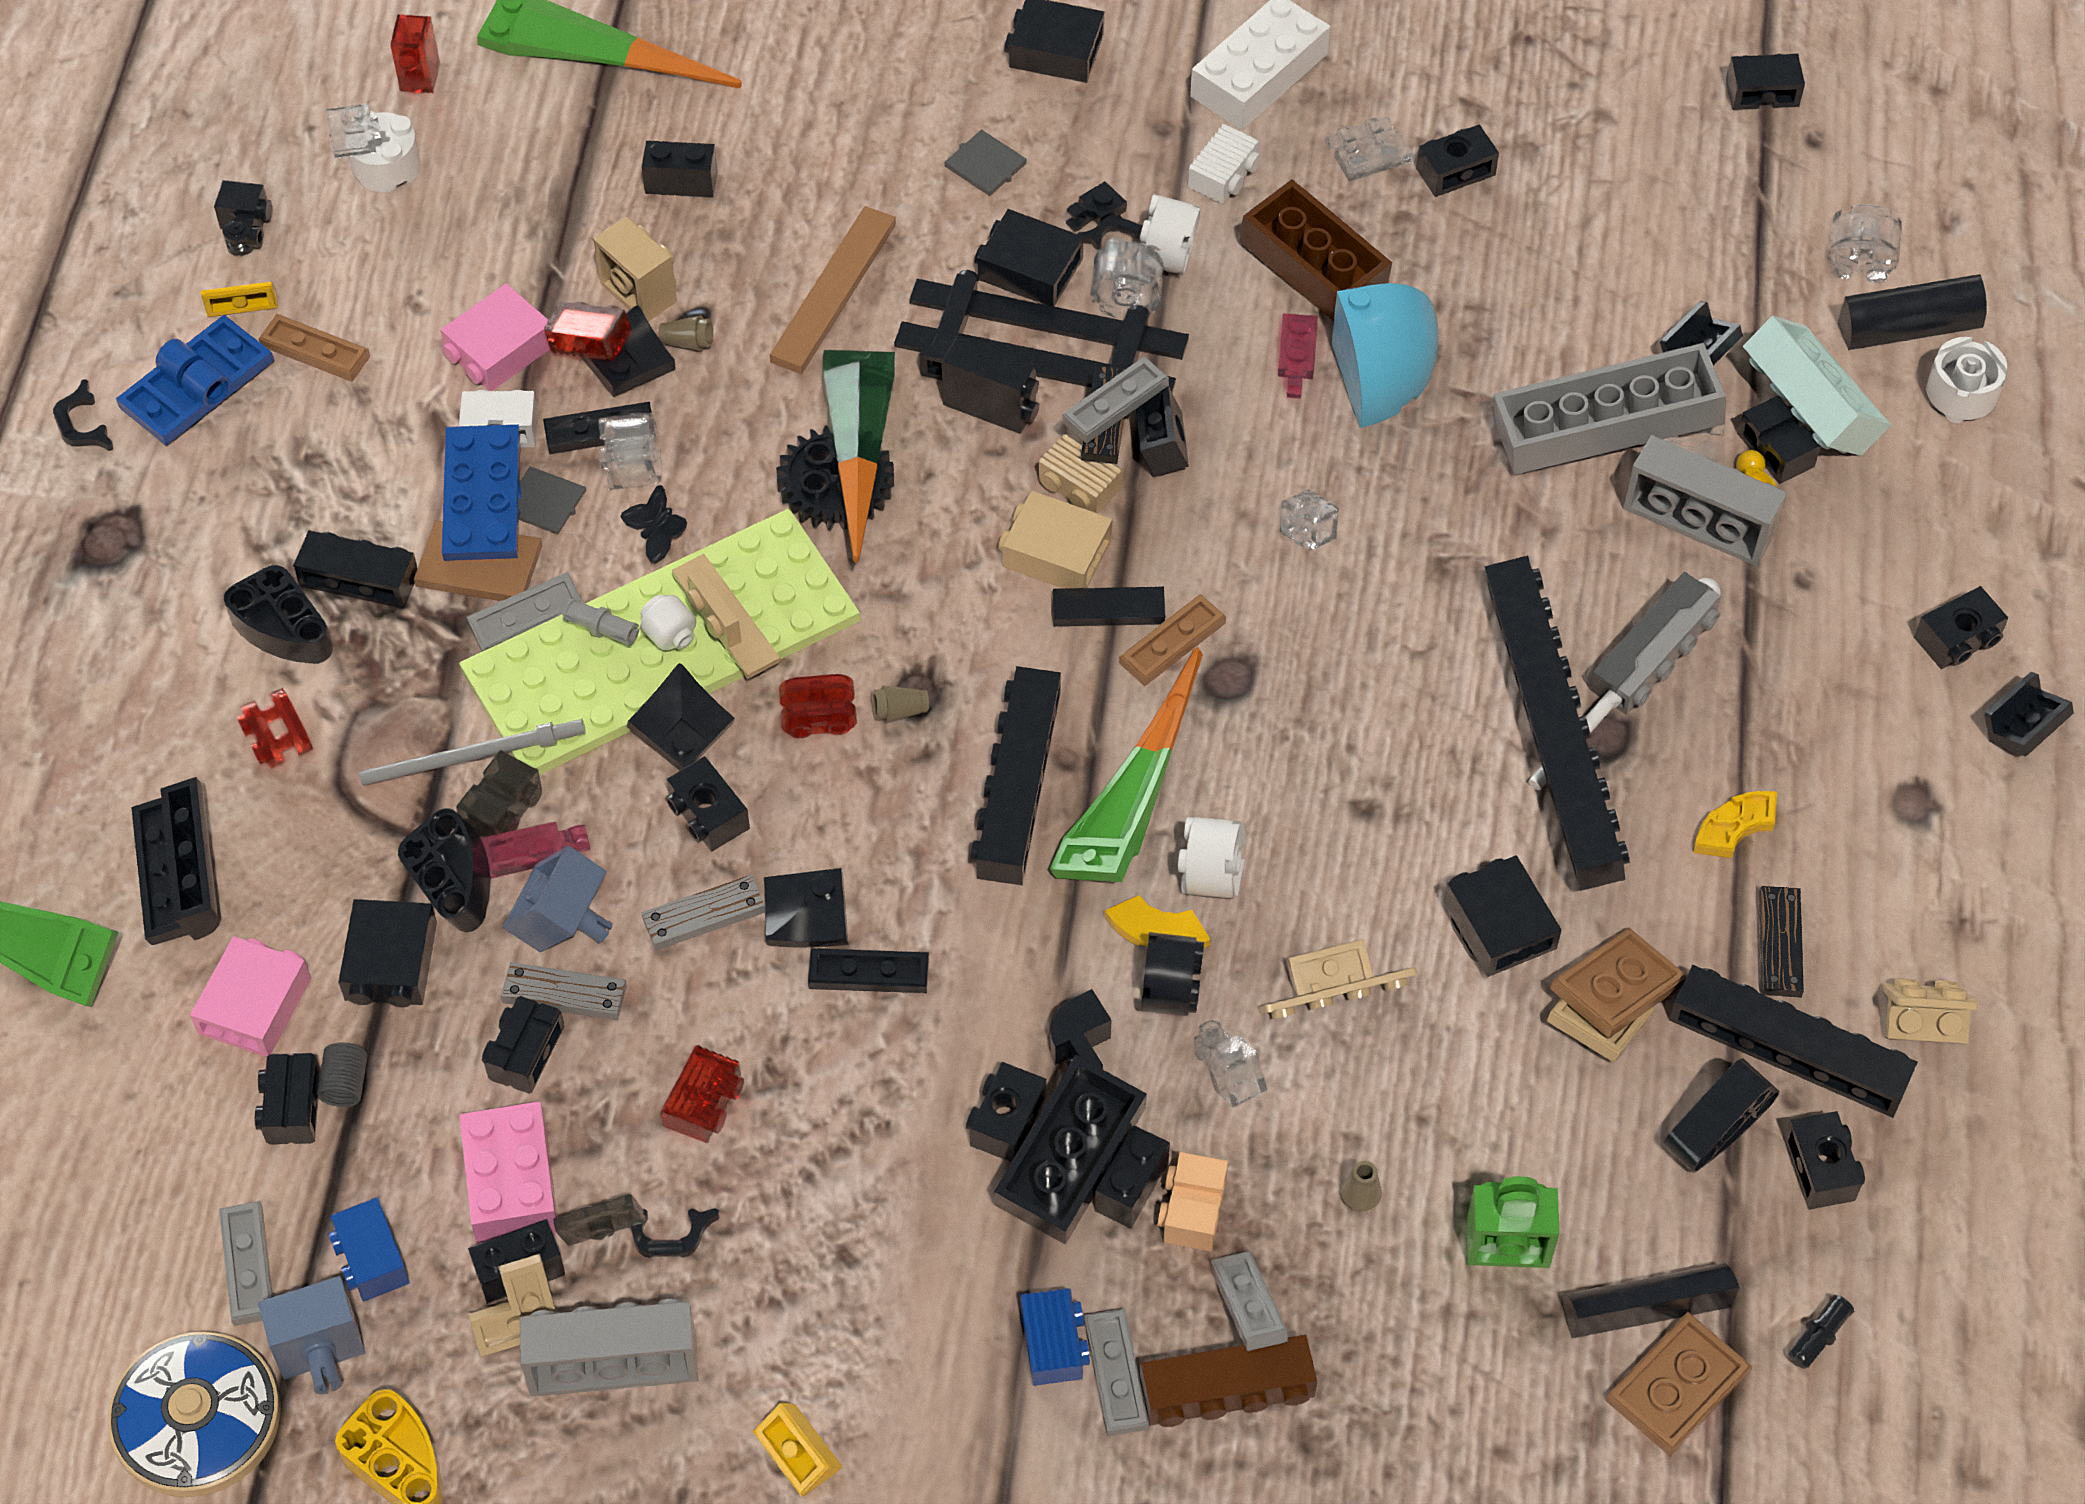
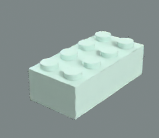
(1815, 386)

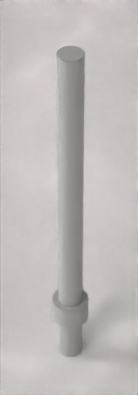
(545, 735)

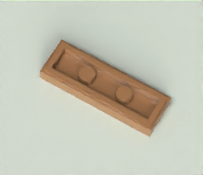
(314, 347)
(1172, 640)

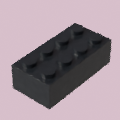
(1069, 1149)

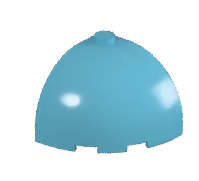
(1384, 347)

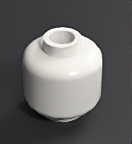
(668, 622)

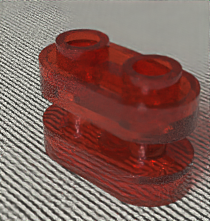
(817, 705)
(267, 748)

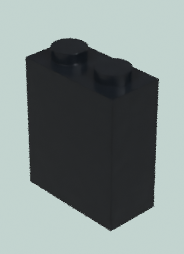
(1055, 39)
(1029, 257)
(989, 384)
(387, 952)

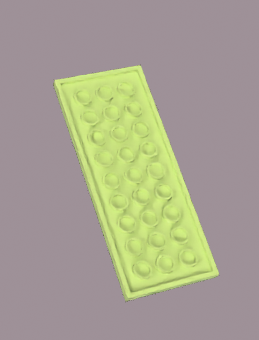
(570, 675)

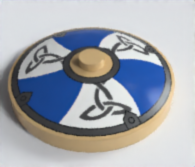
(194, 1414)

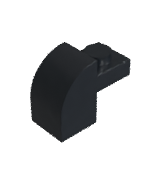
(1078, 1028)

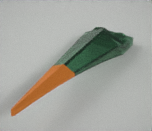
(858, 402)

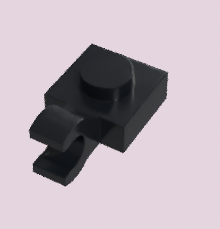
(1095, 206)

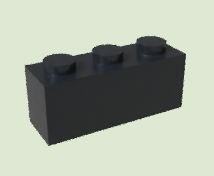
(356, 569)

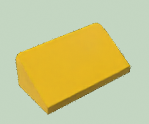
(239, 299)
(796, 1448)

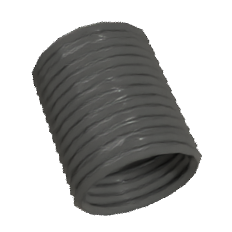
(342, 1074)

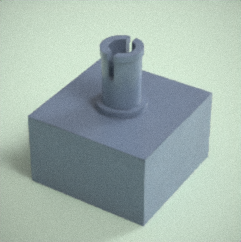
(558, 901)
(312, 1331)

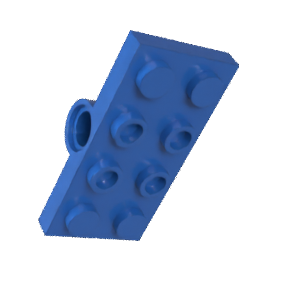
(193, 378)
(481, 492)

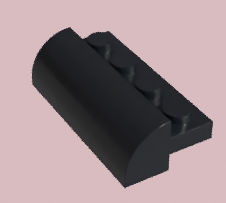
(175, 864)

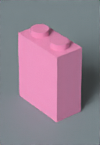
(496, 338)
(251, 996)

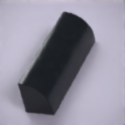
(1913, 312)
(1649, 1300)

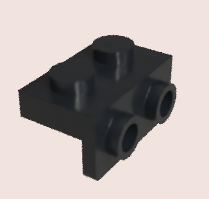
(1700, 328)
(2026, 716)

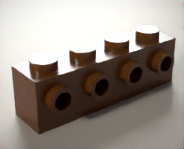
(1227, 1381)

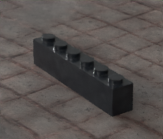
(1017, 777)
(1793, 1040)

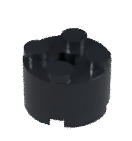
(1169, 974)

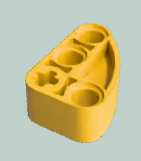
(388, 1443)

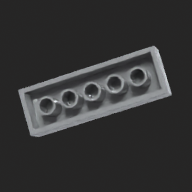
(1609, 408)

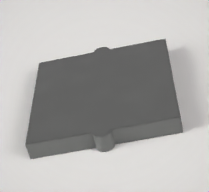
(985, 162)
(548, 499)

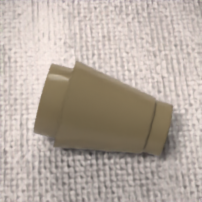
(687, 333)
(897, 703)
(1362, 1187)

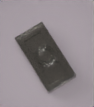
(599, 1220)

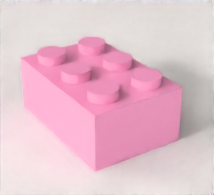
(507, 1169)

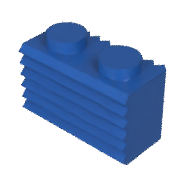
(1052, 1336)

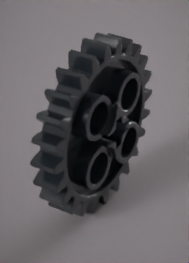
(815, 467)

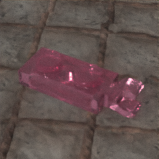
(1297, 351)
(525, 847)

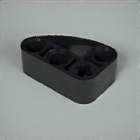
(269, 620)
(456, 858)
(1721, 1115)

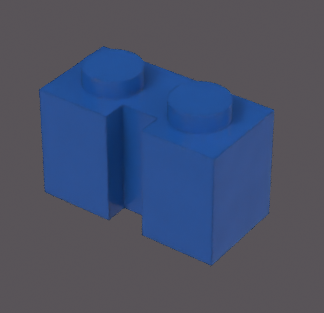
(369, 1250)

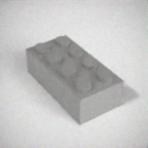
(1704, 500)
(608, 1348)

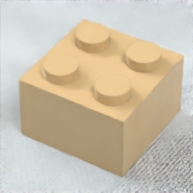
(635, 268)

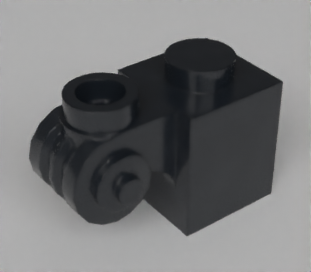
(241, 215)

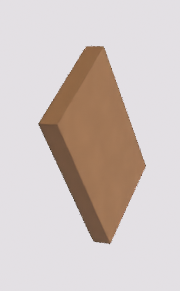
(477, 578)
(1618, 982)
(1678, 1383)

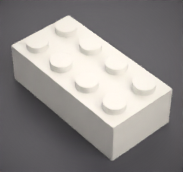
(1260, 61)

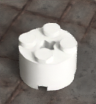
(395, 155)
(1171, 230)
(1966, 379)
(1213, 857)

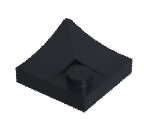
(639, 360)
(680, 719)
(806, 909)

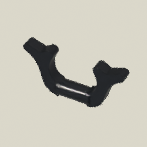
(1109, 224)
(71, 436)
(674, 1248)

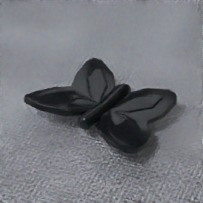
(658, 524)

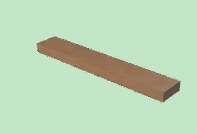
(832, 290)

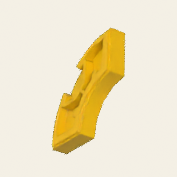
(1734, 821)
(1136, 918)

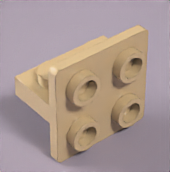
(1928, 1012)

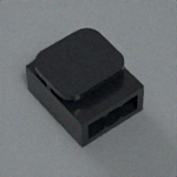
(1500, 916)

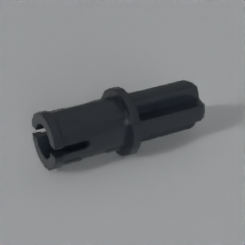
(1820, 1331)

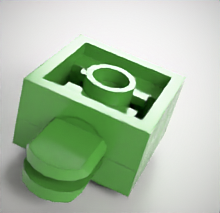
(1512, 1224)

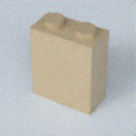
(1055, 541)

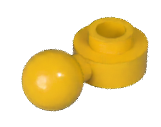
(1753, 464)

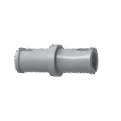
(600, 622)

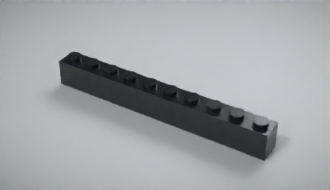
(1555, 724)

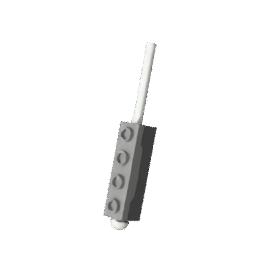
(1651, 649)

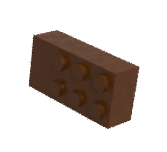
(1311, 247)

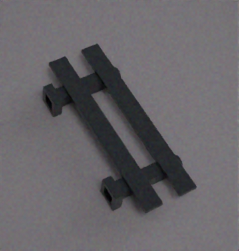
(965, 300)

